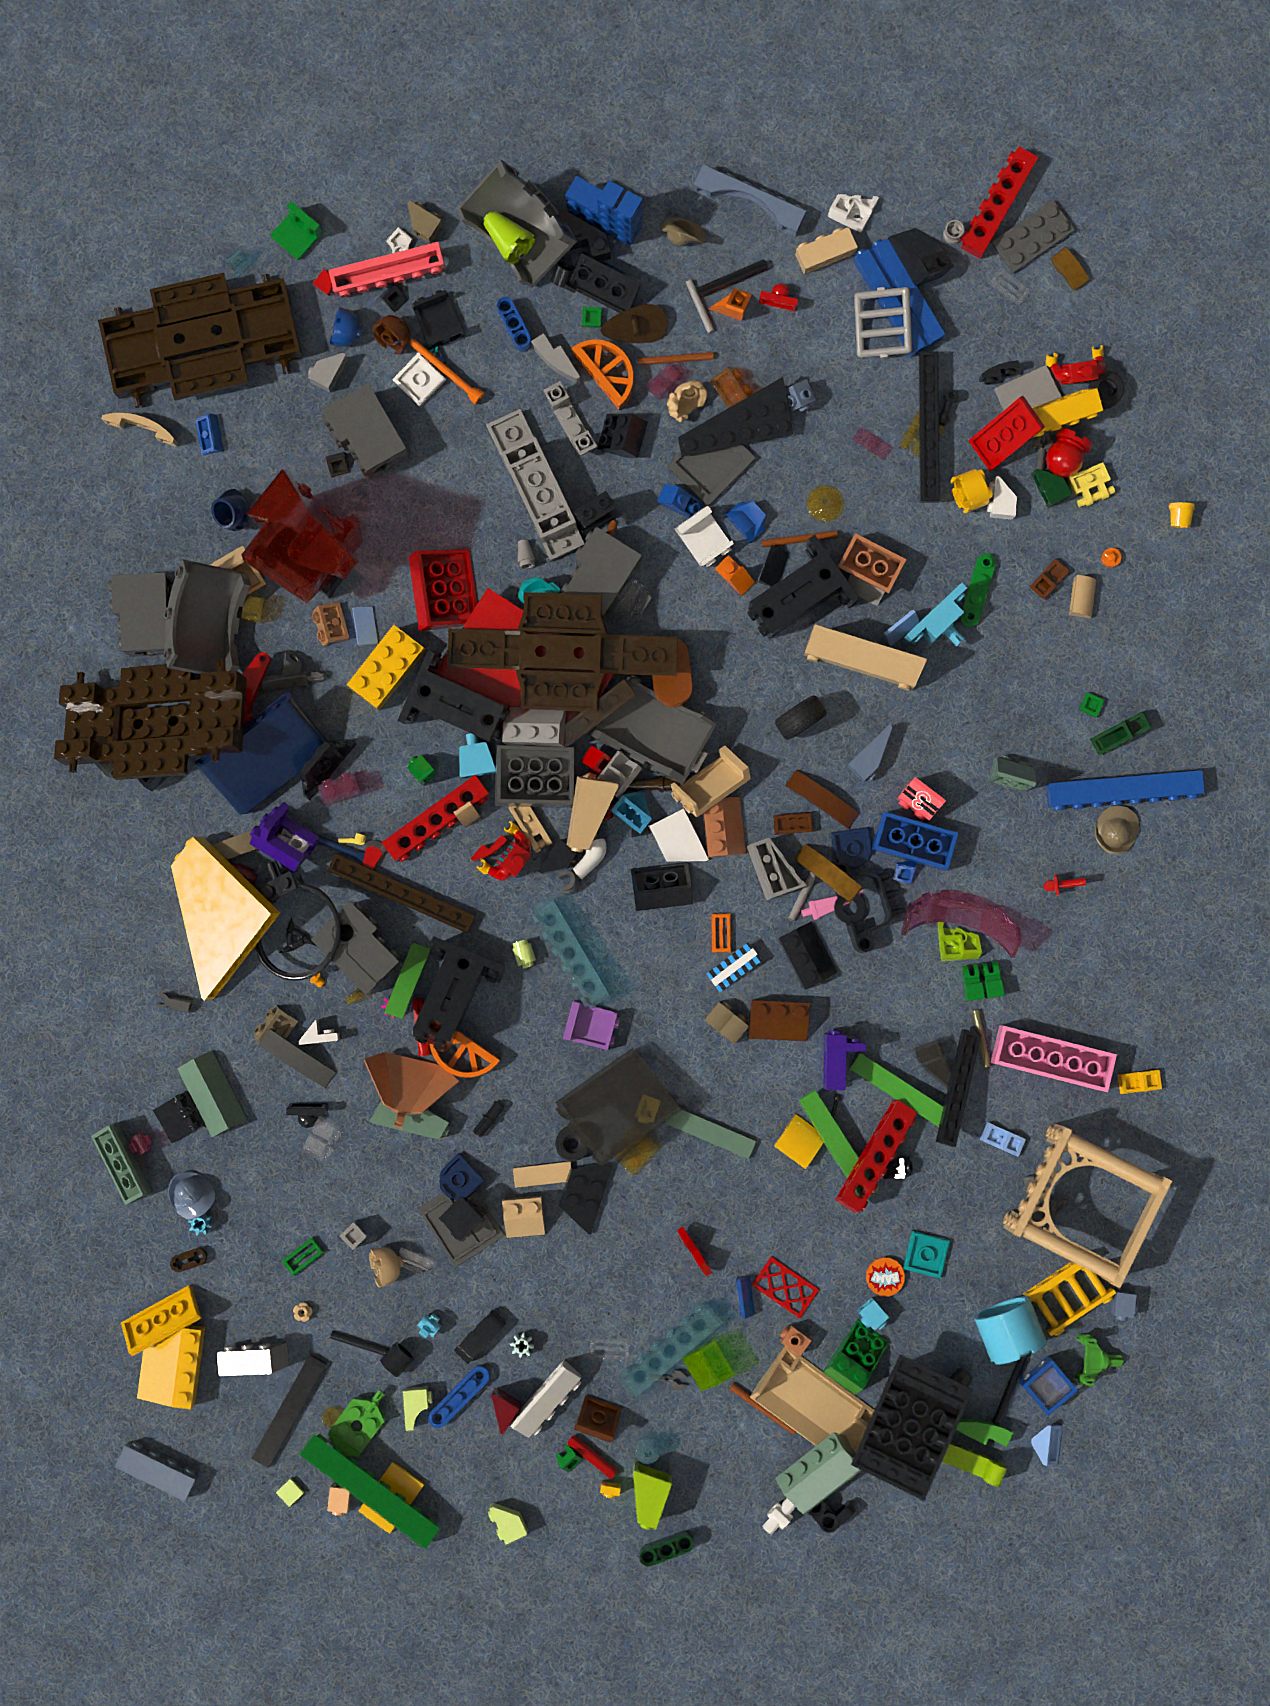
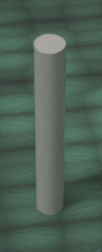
(699, 305)
(802, 896)

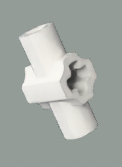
(779, 1516)

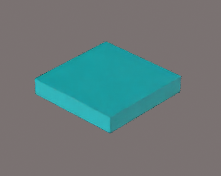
(926, 1254)

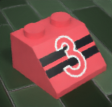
(920, 800)

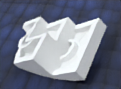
(678, 838)

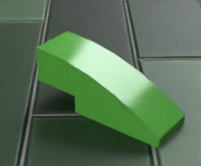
(983, 1430)

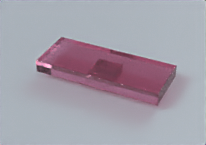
(871, 443)

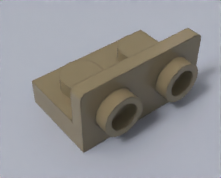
(276, 1020)

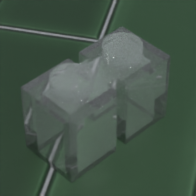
(317, 1147)

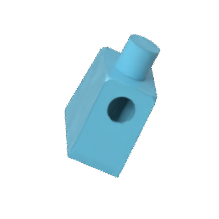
(475, 758)

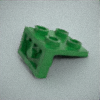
(296, 232)

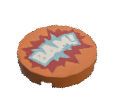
(885, 1276)

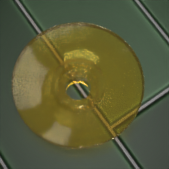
(823, 512)

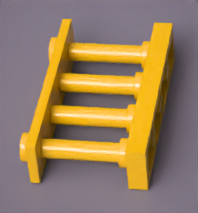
(1051, 1284)

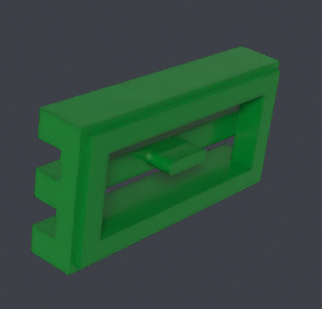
(315, 1246)

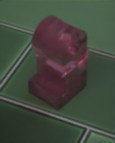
(664, 380)

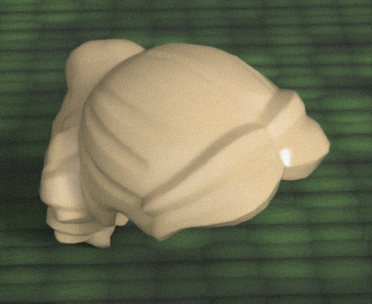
(686, 399)

